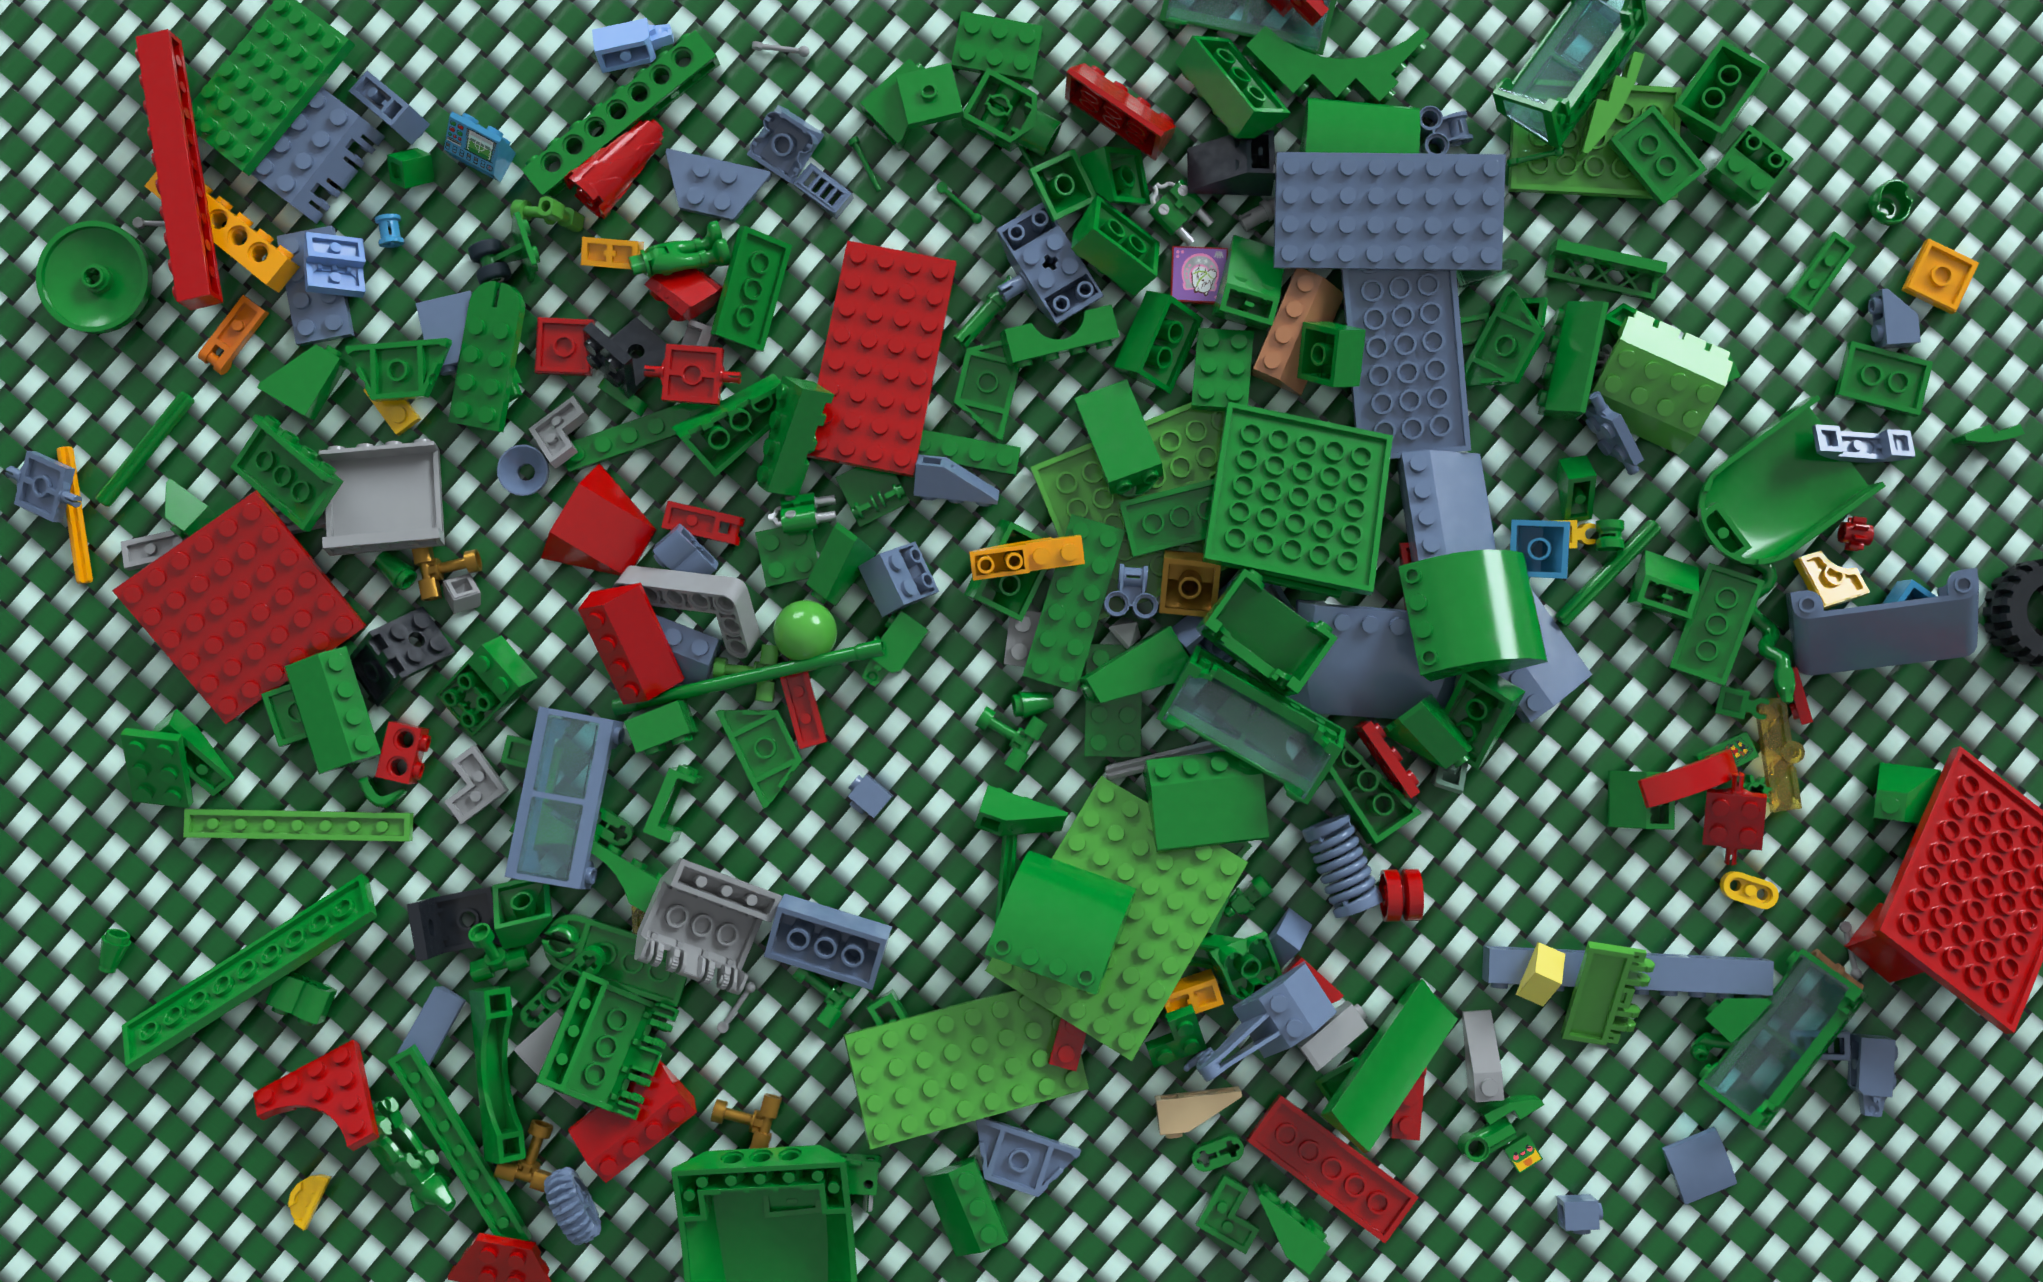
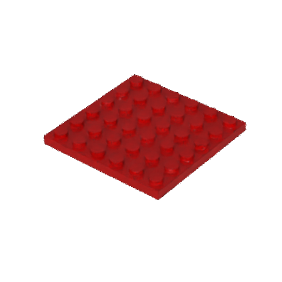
(239, 606)

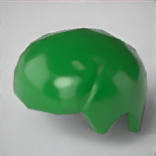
(1890, 202)

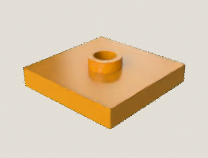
(1940, 276)

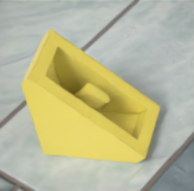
(1542, 975)

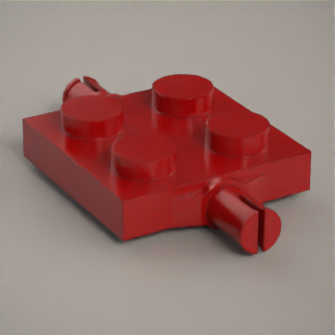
(692, 374)
(1734, 818)

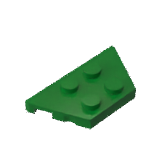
(1505, 344)
(400, 368)
(987, 387)
(762, 748)

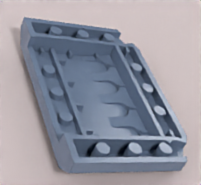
(1369, 666)

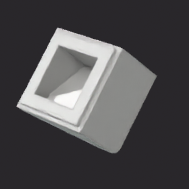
(461, 593)

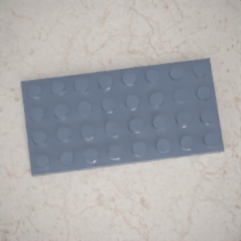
(1389, 211)
(1410, 358)

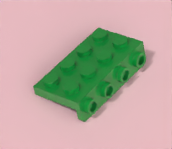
(287, 472)

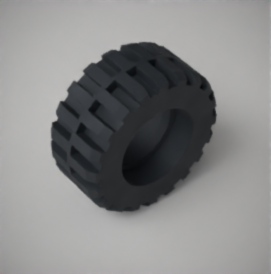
(2008, 613)

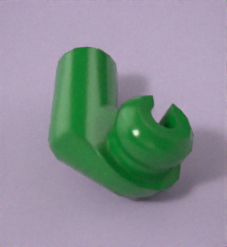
(1702, 1045)

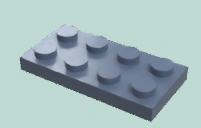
(314, 315)

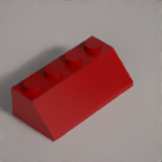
(630, 642)
(614, 1141)

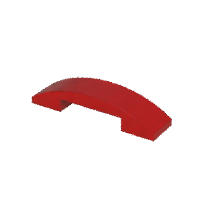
(1688, 779)

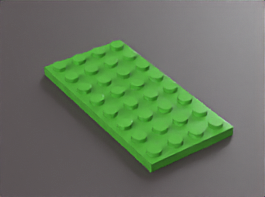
(956, 1066)

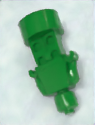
(1243, 900)

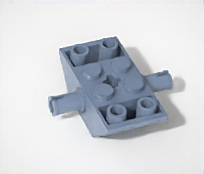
(1037, 241)

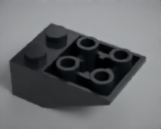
(1232, 166)

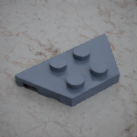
(713, 185)
(1021, 1157)

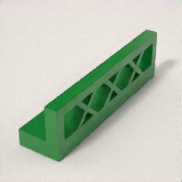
(1607, 259)

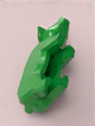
(407, 1160)

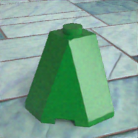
(1430, 734)

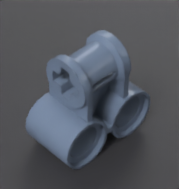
(1446, 132)
(1131, 591)

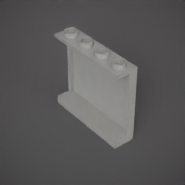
(386, 498)

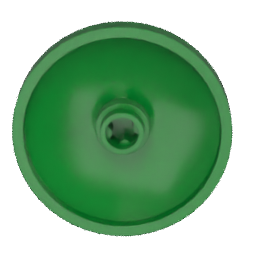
(94, 277)

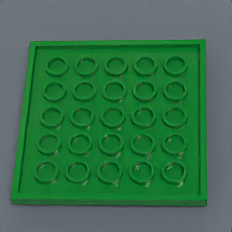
(1298, 498)

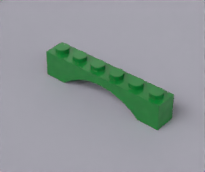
(632, 875)
(499, 1120)

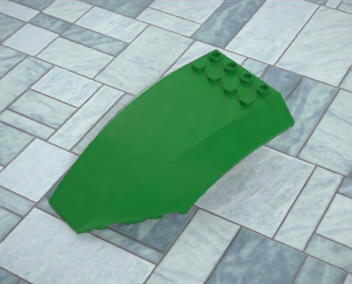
(726, 1226)

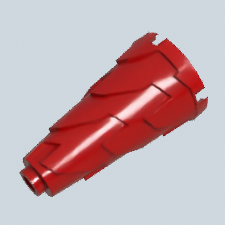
(612, 169)

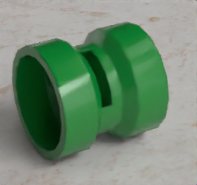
(1610, 535)

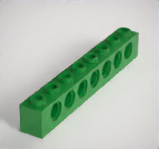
(623, 98)

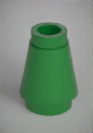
(398, 572)
(1031, 703)
(113, 948)

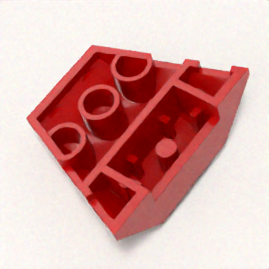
(599, 527)

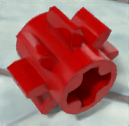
(1855, 533)

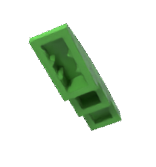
(1604, 112)

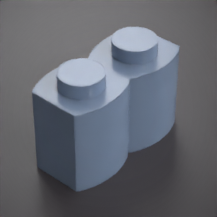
(683, 553)

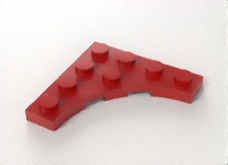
(329, 1085)

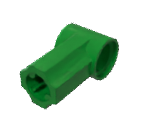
(1489, 1139)

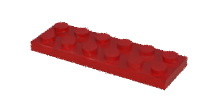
(1332, 1168)

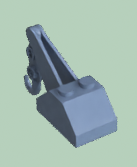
(1274, 1019)

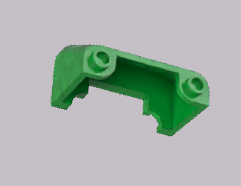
(1266, 634)

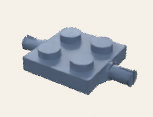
(1612, 433)
(44, 486)

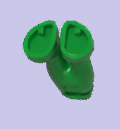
(683, 255)

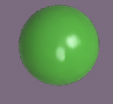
(804, 630)

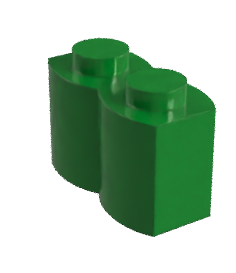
(302, 998)

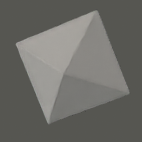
(1126, 631)

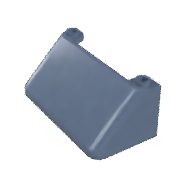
(1887, 631)

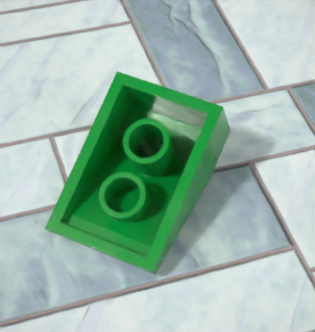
(1482, 710)

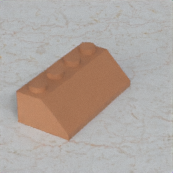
(1305, 300)

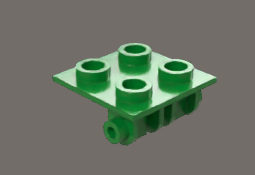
(871, 493)

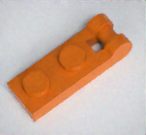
(233, 334)

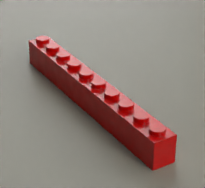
(178, 170)

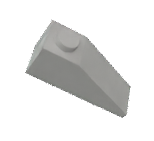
(1482, 1057)

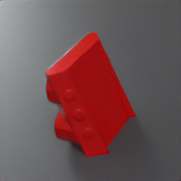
(685, 292)

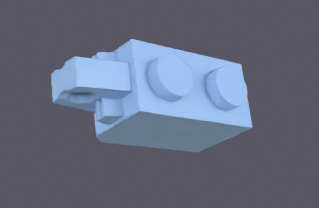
(629, 44)

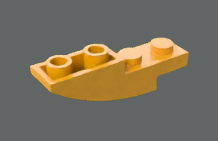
(1026, 557)

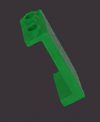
(1119, 437)

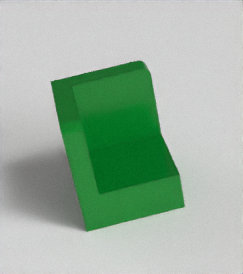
(410, 168)

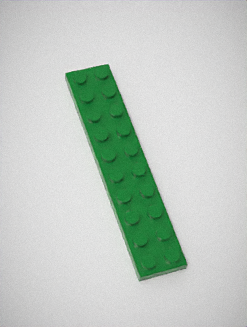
(248, 972)

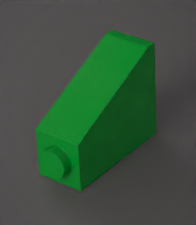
(886, 108)
(306, 380)
(838, 565)

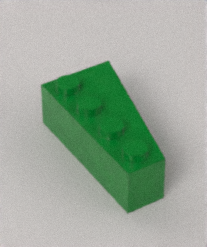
(792, 435)
(1364, 793)

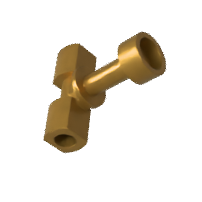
(433, 570)
(759, 1121)
(528, 1168)

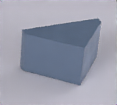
(1288, 936)

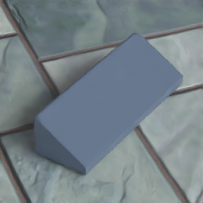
(434, 1022)

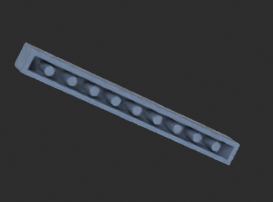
(1671, 972)

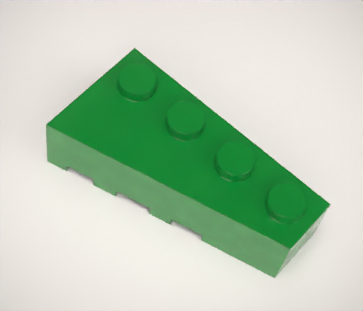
(728, 430)

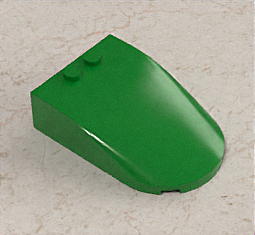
(1778, 492)

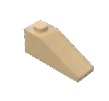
(1187, 1110)

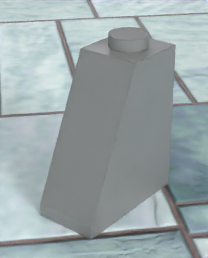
(1334, 1035)

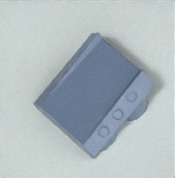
(785, 143)

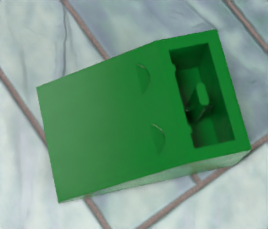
(1249, 285)
(486, 685)
(1300, 1239)

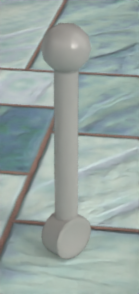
(802, 51)
(141, 223)
(1846, 927)
(724, 1025)

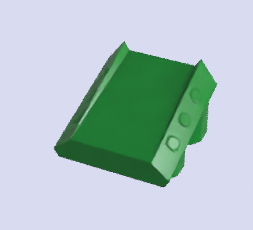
(1245, 964)

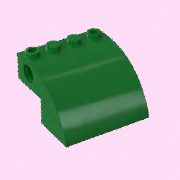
(1359, 127)
(1472, 613)
(1061, 922)

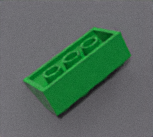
(1231, 86)
(1572, 359)
(332, 710)

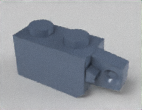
(1872, 1071)

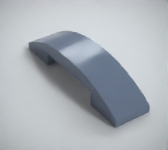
(1863, 447)

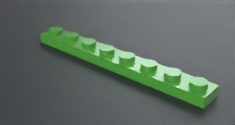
(298, 825)

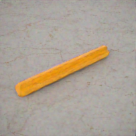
(76, 524)

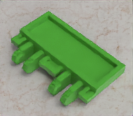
(1604, 995)

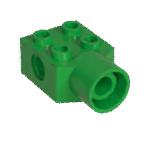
(1009, 115)

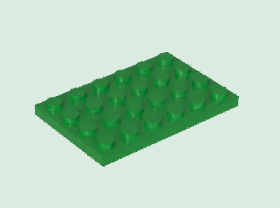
(267, 82)

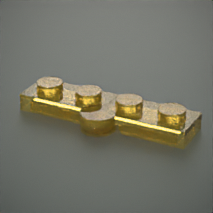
(1779, 755)

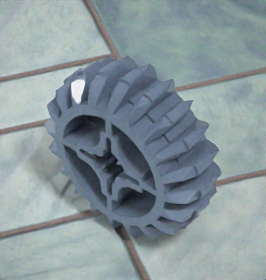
(572, 1206)

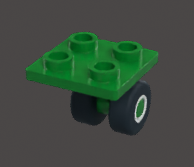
(495, 259)

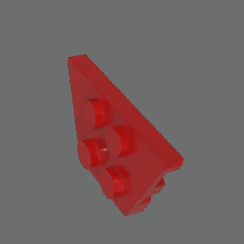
(500, 1260)

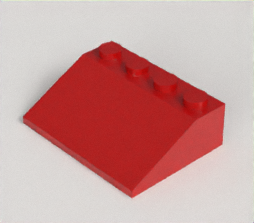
(1118, 110)

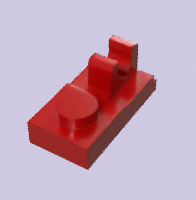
(1800, 707)

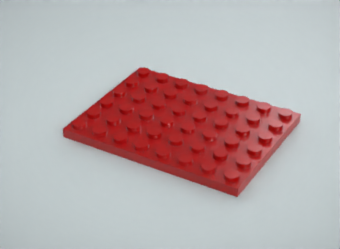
(1972, 892)

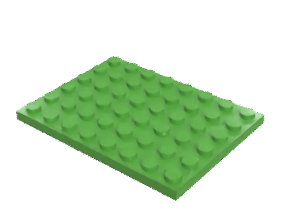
(1075, 485)
(1167, 921)

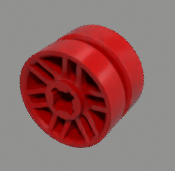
(1401, 895)

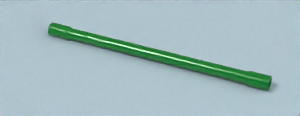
(859, 652)

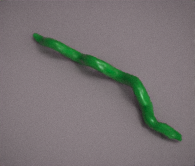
(1783, 674)

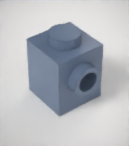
(868, 795)
(1579, 1213)

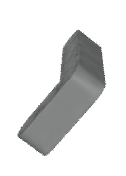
(702, 593)

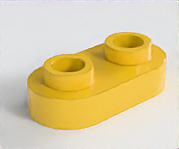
(1747, 890)

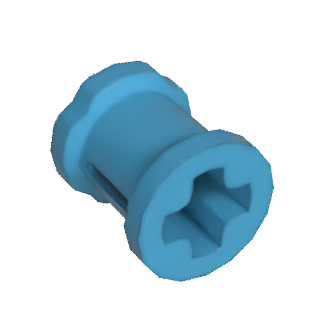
(391, 221)

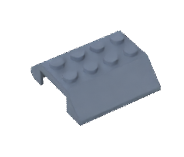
(316, 151)

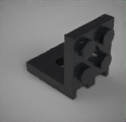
(613, 356)
(388, 657)
(439, 925)

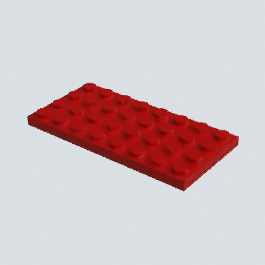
(882, 357)

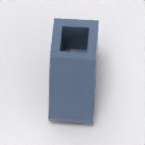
(1893, 321)

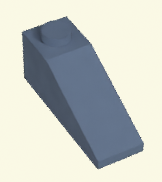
(389, 107)

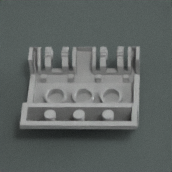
(703, 924)

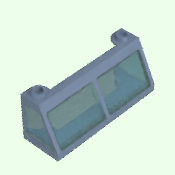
(562, 798)

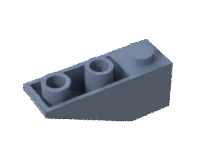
(945, 479)

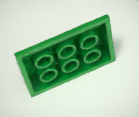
(1205, 800)

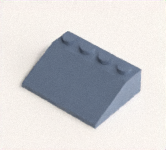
(1444, 503)
(1550, 681)

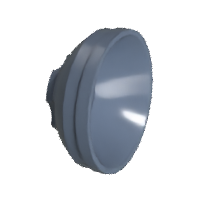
(511, 463)

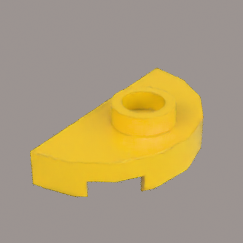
(306, 1198)

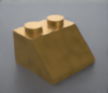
(1188, 584)

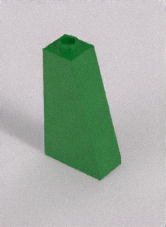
(1141, 667)

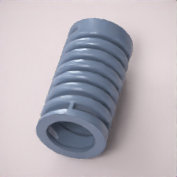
(1347, 844)

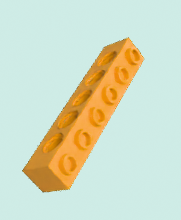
(274, 270)

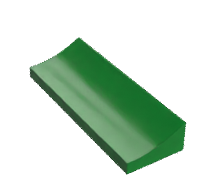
(1389, 1066)

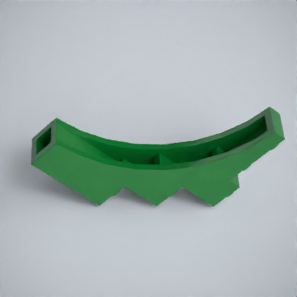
(1333, 78)

